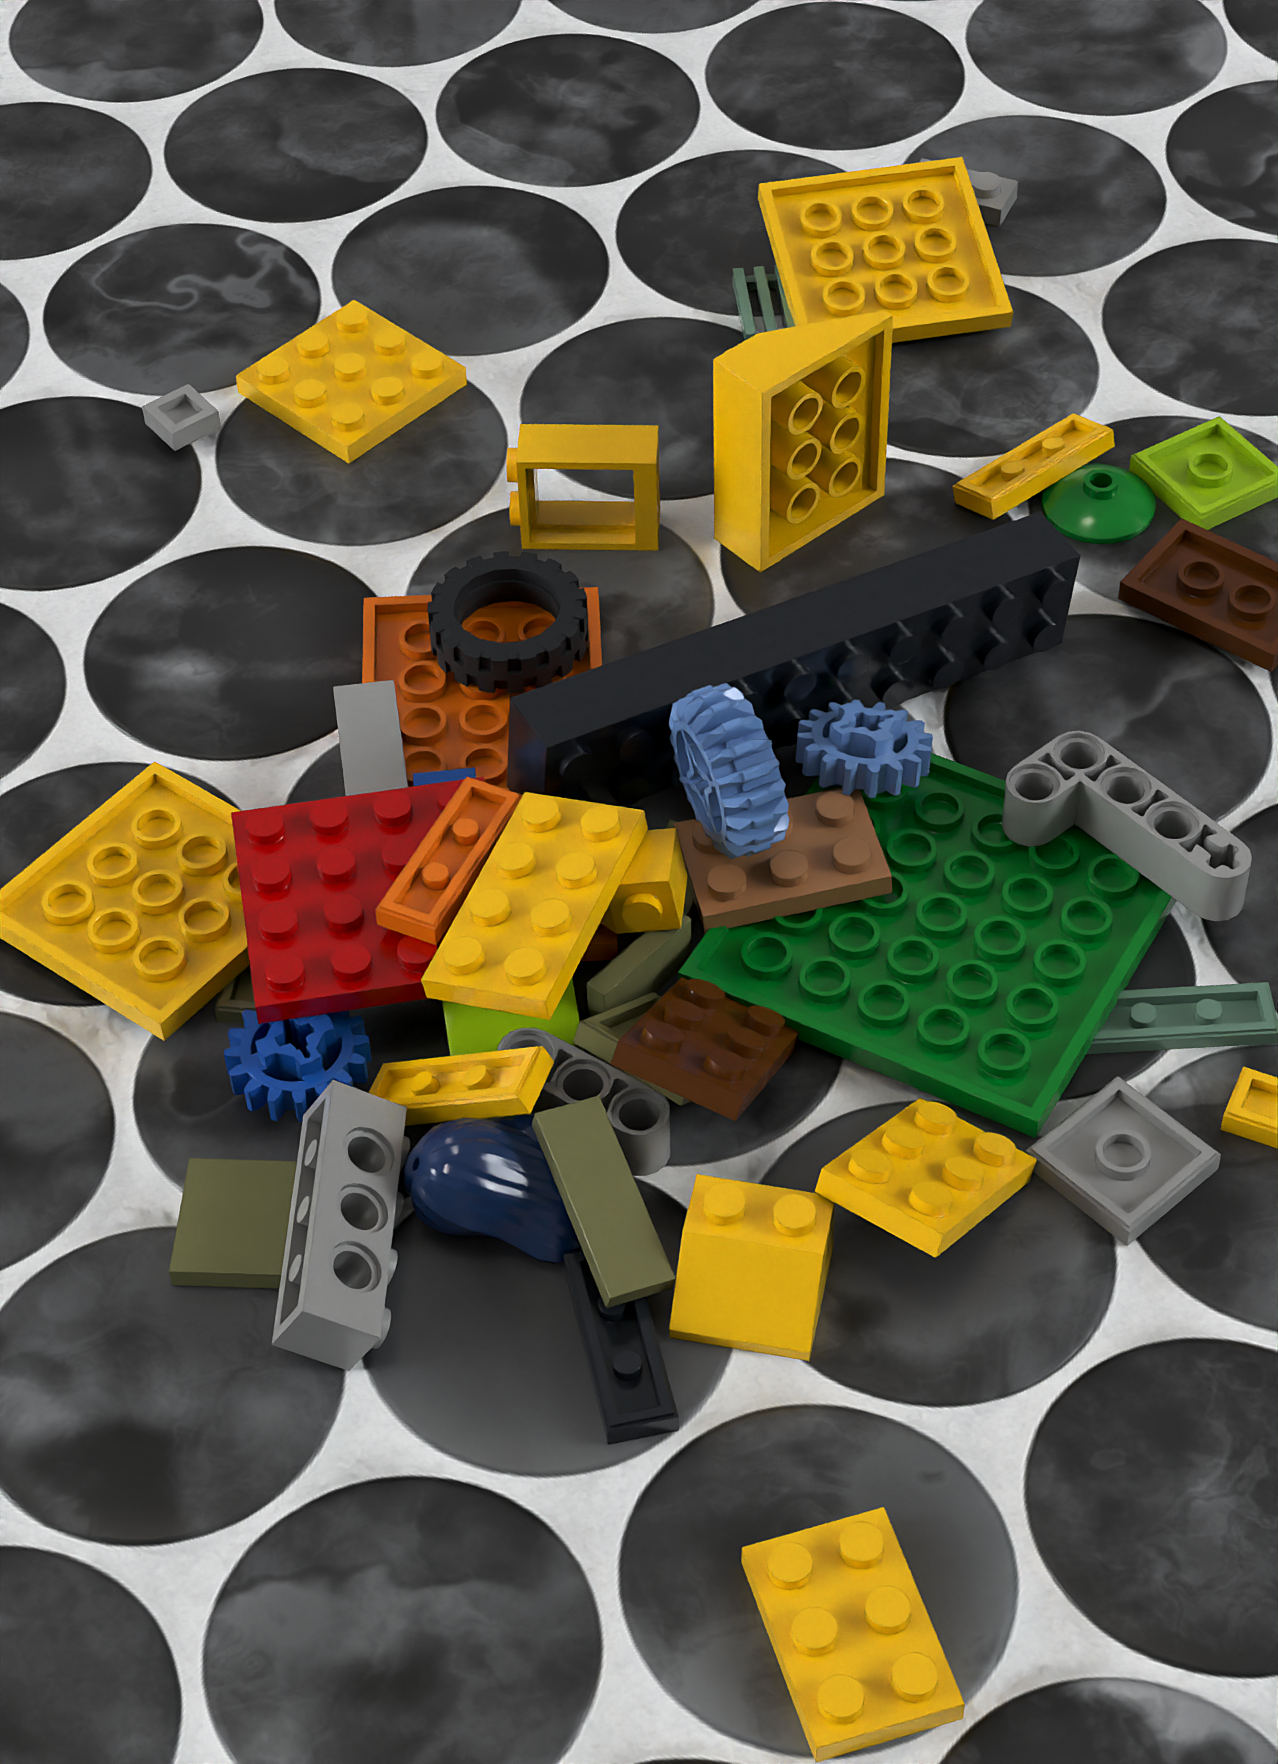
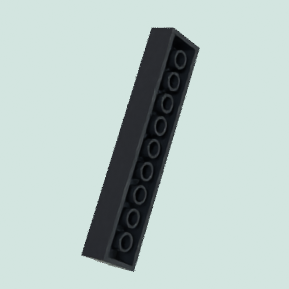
(859, 639)

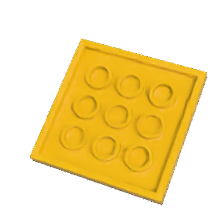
(887, 242)
(138, 902)

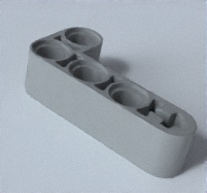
(1132, 815)

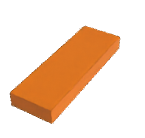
(447, 862)

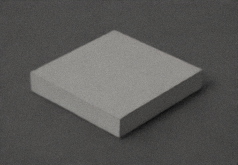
(1123, 1160)

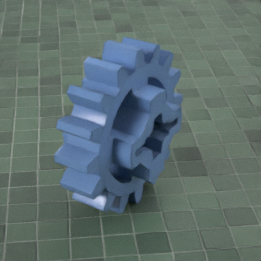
(863, 748)

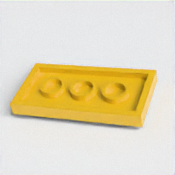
(535, 905)

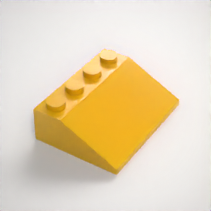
(799, 433)

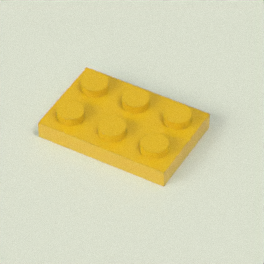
(926, 1176)
(851, 1634)

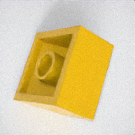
(752, 1267)

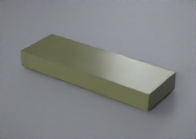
(603, 1201)

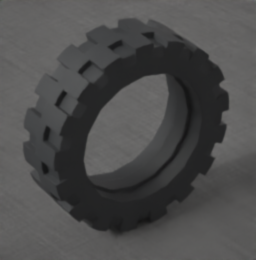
(509, 663)

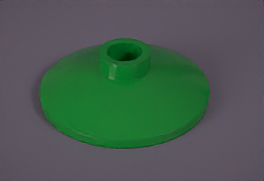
(1099, 504)

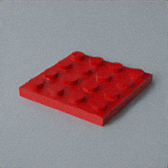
(312, 897)

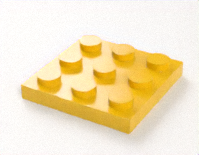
(351, 380)

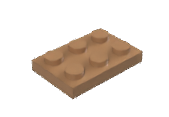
(822, 862)

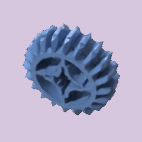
(729, 770)

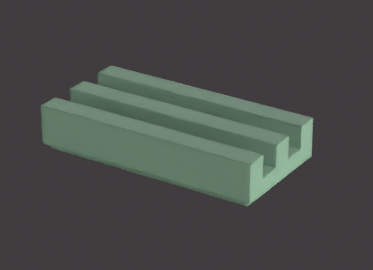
(762, 283)

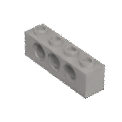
(342, 1227)

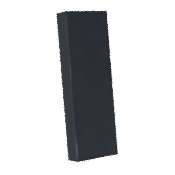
(621, 1359)

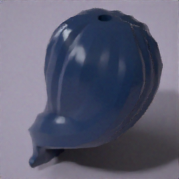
(491, 1184)

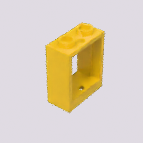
(586, 523)

